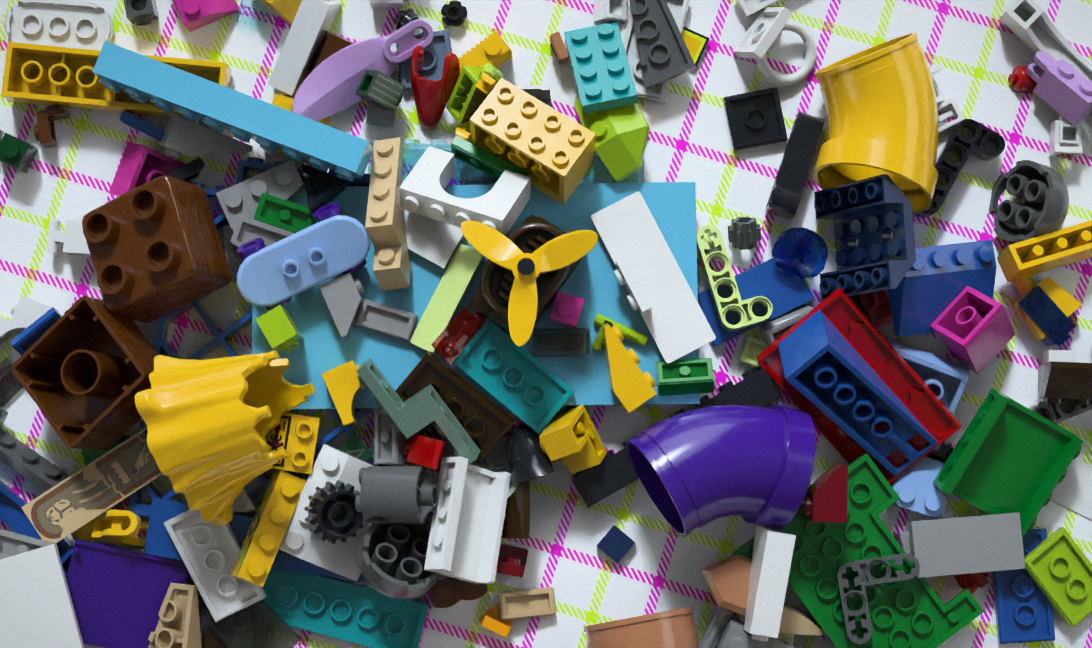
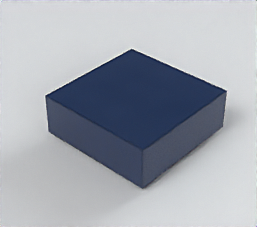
(615, 544)

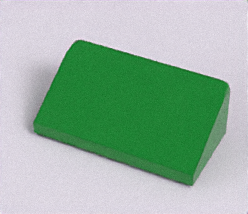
(685, 377)

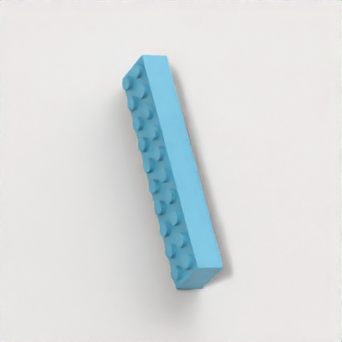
(232, 110)

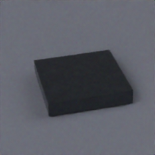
(755, 119)

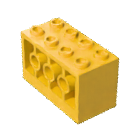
(534, 139)

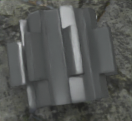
(744, 233)

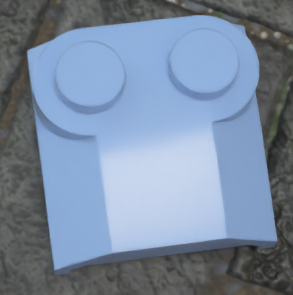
(918, 490)

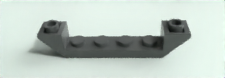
(28, 461)

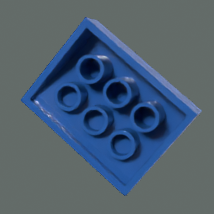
(937, 280)

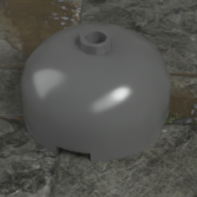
(1043, 202)
(394, 560)

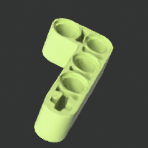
(726, 277)

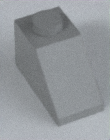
(343, 301)

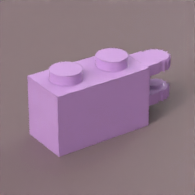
(1061, 87)

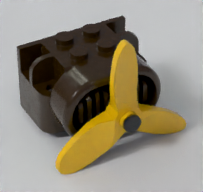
(524, 271)

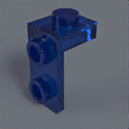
(1046, 317)

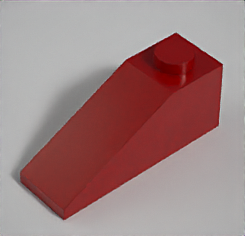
(425, 451)

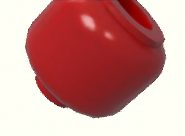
(1021, 81)

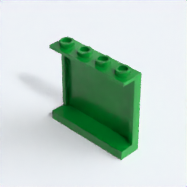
(1008, 459)

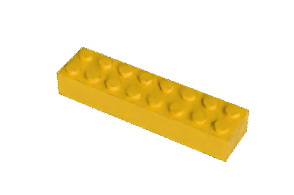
(66, 79)

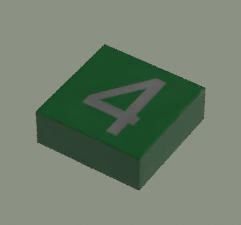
(357, 449)

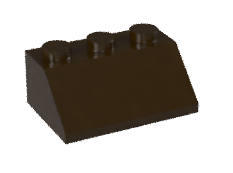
(1065, 381)

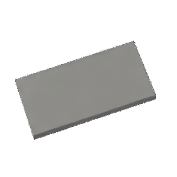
(967, 544)

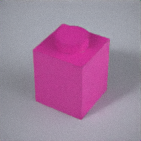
(566, 310)

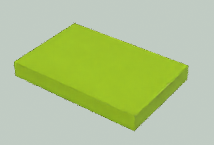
(1062, 575)

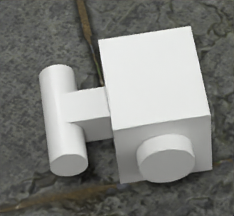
(72, 238)

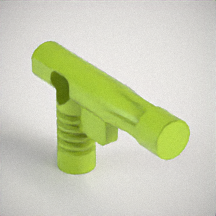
(628, 333)

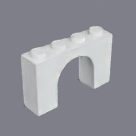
(425, 194)

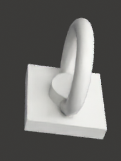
(766, 33)

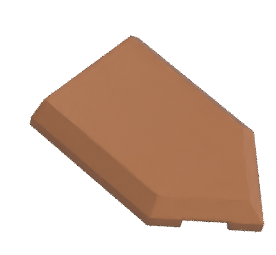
(729, 582)

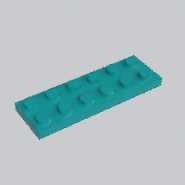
(344, 610)

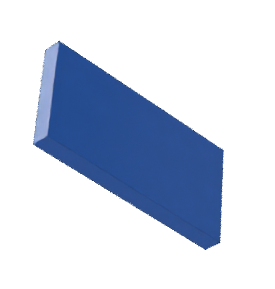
(758, 281)
(158, 539)
(1020, 605)

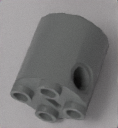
(396, 494)

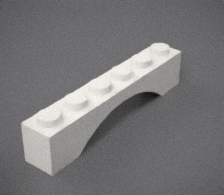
(1038, 32)

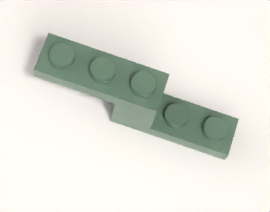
(417, 411)

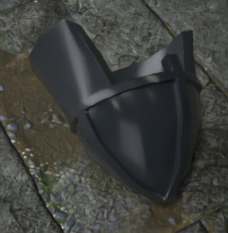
(526, 456)

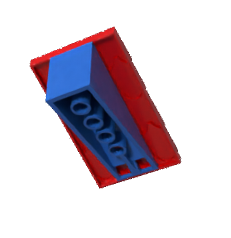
(858, 388)

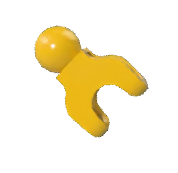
(113, 528)

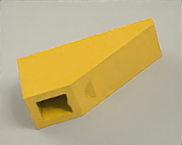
(625, 377)

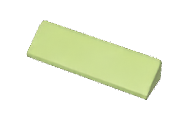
(447, 297)

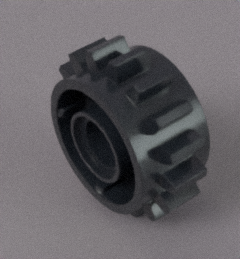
(321, 510)

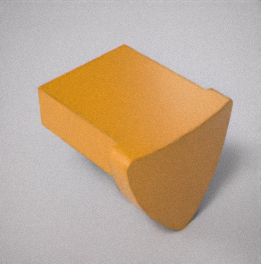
(491, 621)

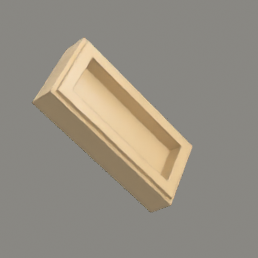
(526, 603)

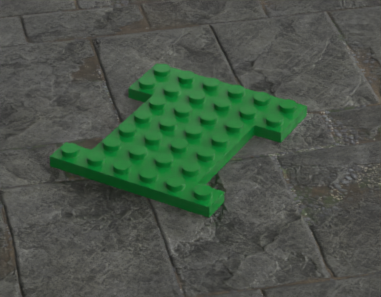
(900, 611)

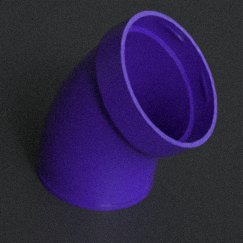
(726, 464)

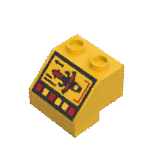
(297, 436)

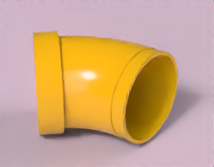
(881, 120)

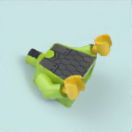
(469, 93)

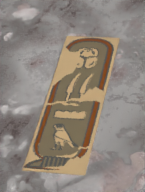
(93, 489)

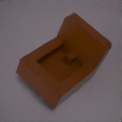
(45, 129)

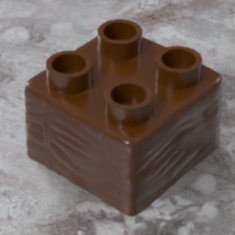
(155, 249)
(88, 374)

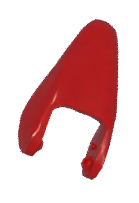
(432, 95)

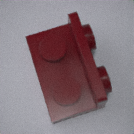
(512, 560)

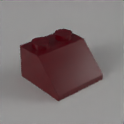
(827, 496)

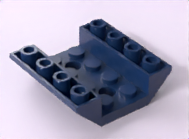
(867, 214)

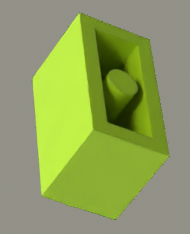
(280, 330)

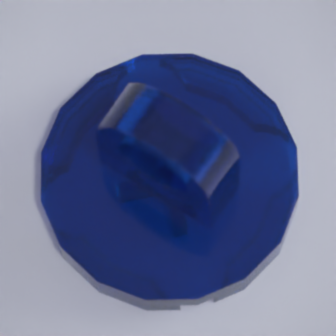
(800, 253)

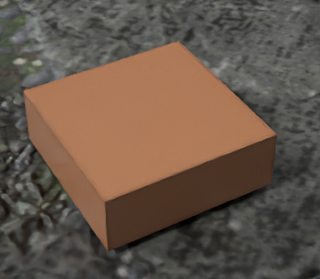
(559, 48)

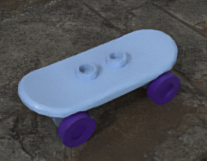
(303, 259)

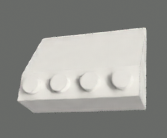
(301, 543)

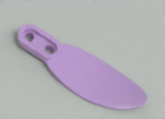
(336, 79)

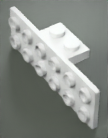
(652, 277)

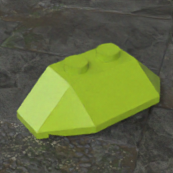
(619, 137)

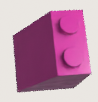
(974, 328)

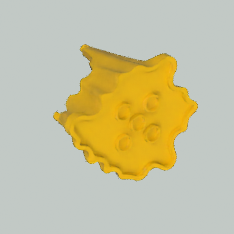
(212, 424)

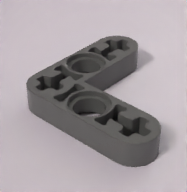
(865, 579)

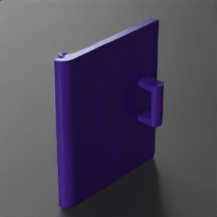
(119, 593)

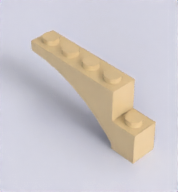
(385, 217)

